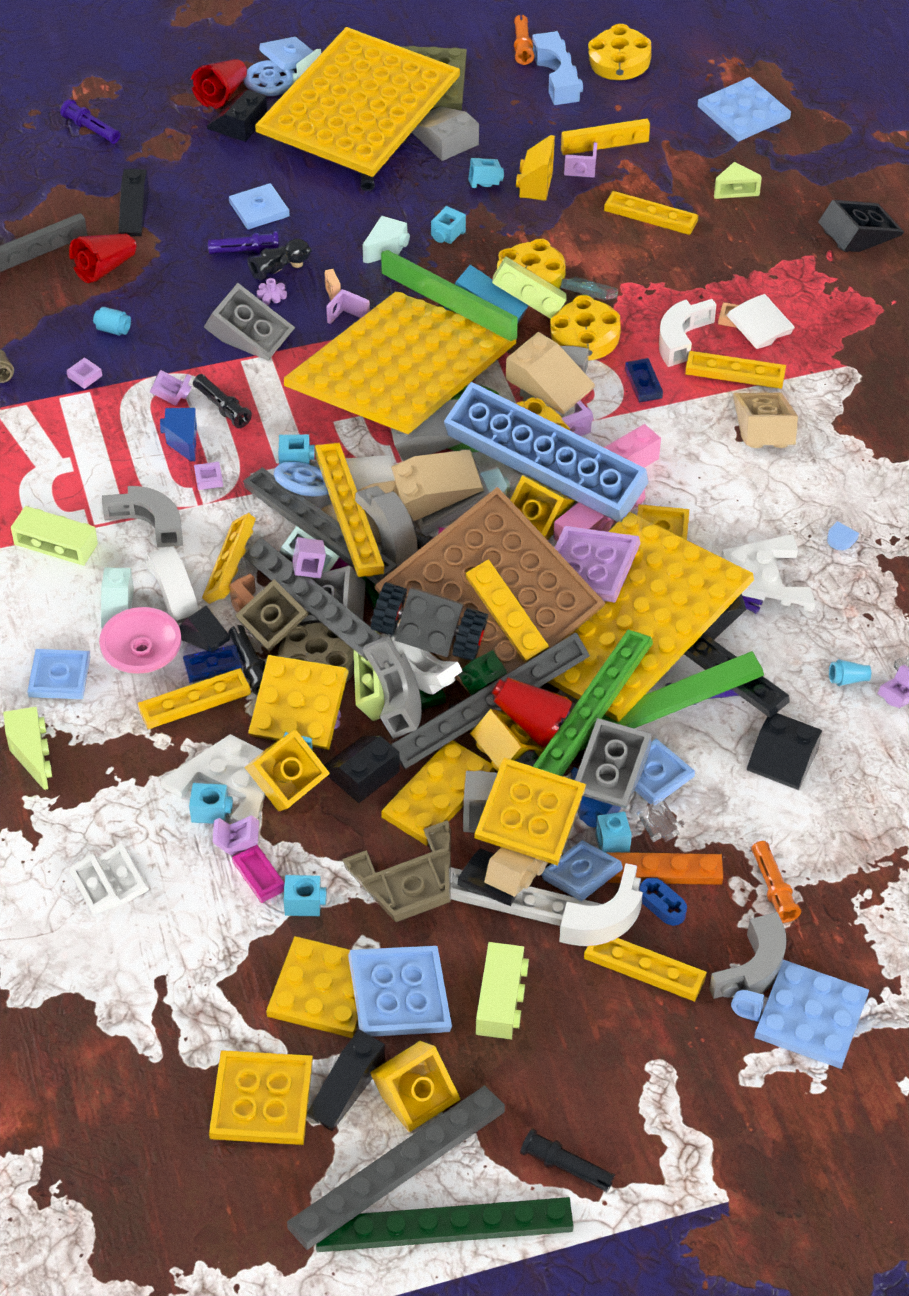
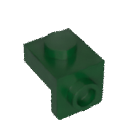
(482, 672)

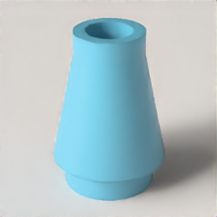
(847, 672)

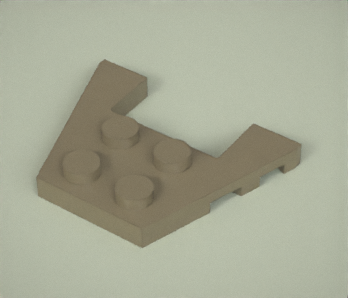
(412, 884)

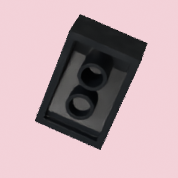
(858, 225)

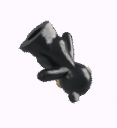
(274, 259)

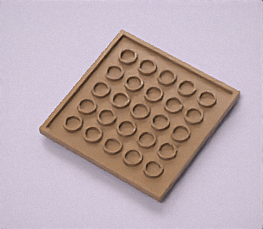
(528, 564)

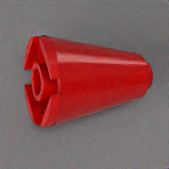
(217, 82)
(100, 254)
(532, 708)

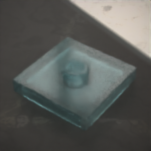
(589, 288)

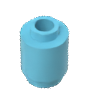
(112, 321)

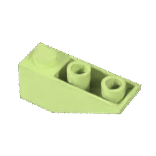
(25, 742)

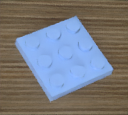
(744, 109)
(399, 991)
(812, 1014)

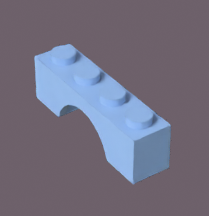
(551, 53)

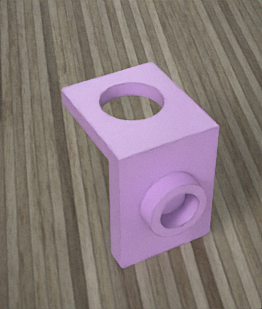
(581, 165)
(349, 303)

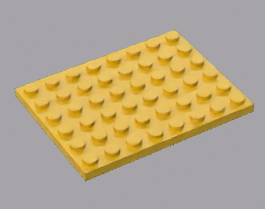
(358, 101)
(399, 362)
(669, 595)

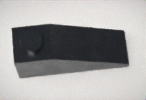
(133, 201)
(347, 1079)

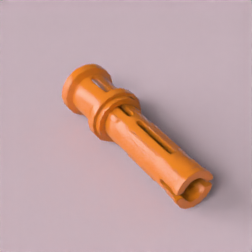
(523, 44)
(778, 891)

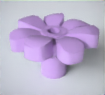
(271, 291)

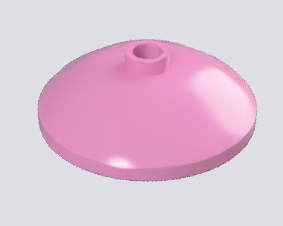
(140, 640)

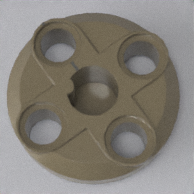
(317, 645)

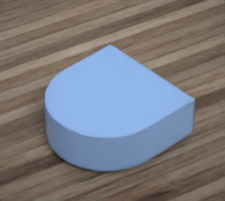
(841, 537)
(748, 1004)

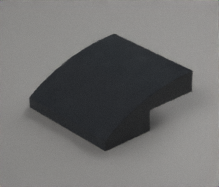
(474, 876)

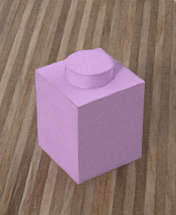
(309, 557)

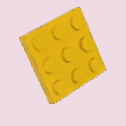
(299, 698)
(530, 811)
(316, 989)
(261, 1097)

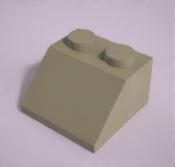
(271, 615)

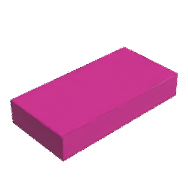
(259, 873)

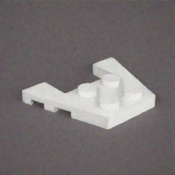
(760, 560)
(225, 766)

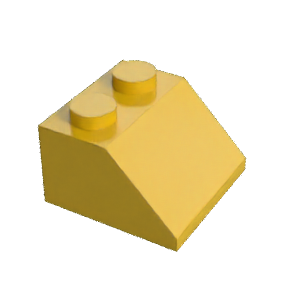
(537, 170)
(540, 504)
(502, 737)
(287, 770)
(415, 1085)

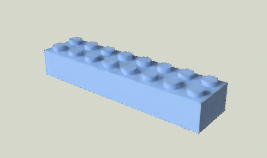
(546, 452)

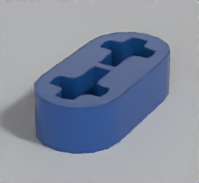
(665, 899)

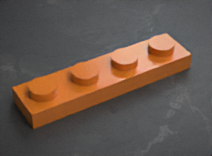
(673, 867)

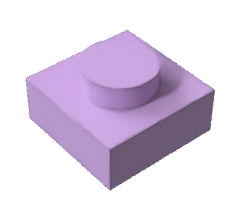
(84, 373)
(208, 475)

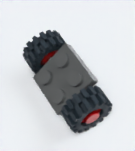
(429, 621)

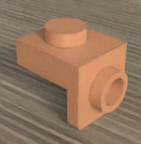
(242, 591)

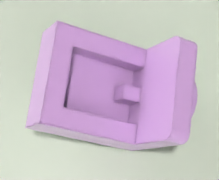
(170, 388)
(580, 421)
(897, 690)
(236, 836)

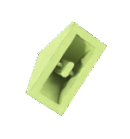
(737, 182)

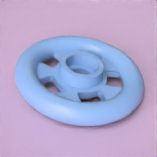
(268, 78)
(302, 478)

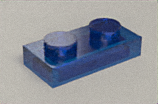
(643, 380)
(208, 665)

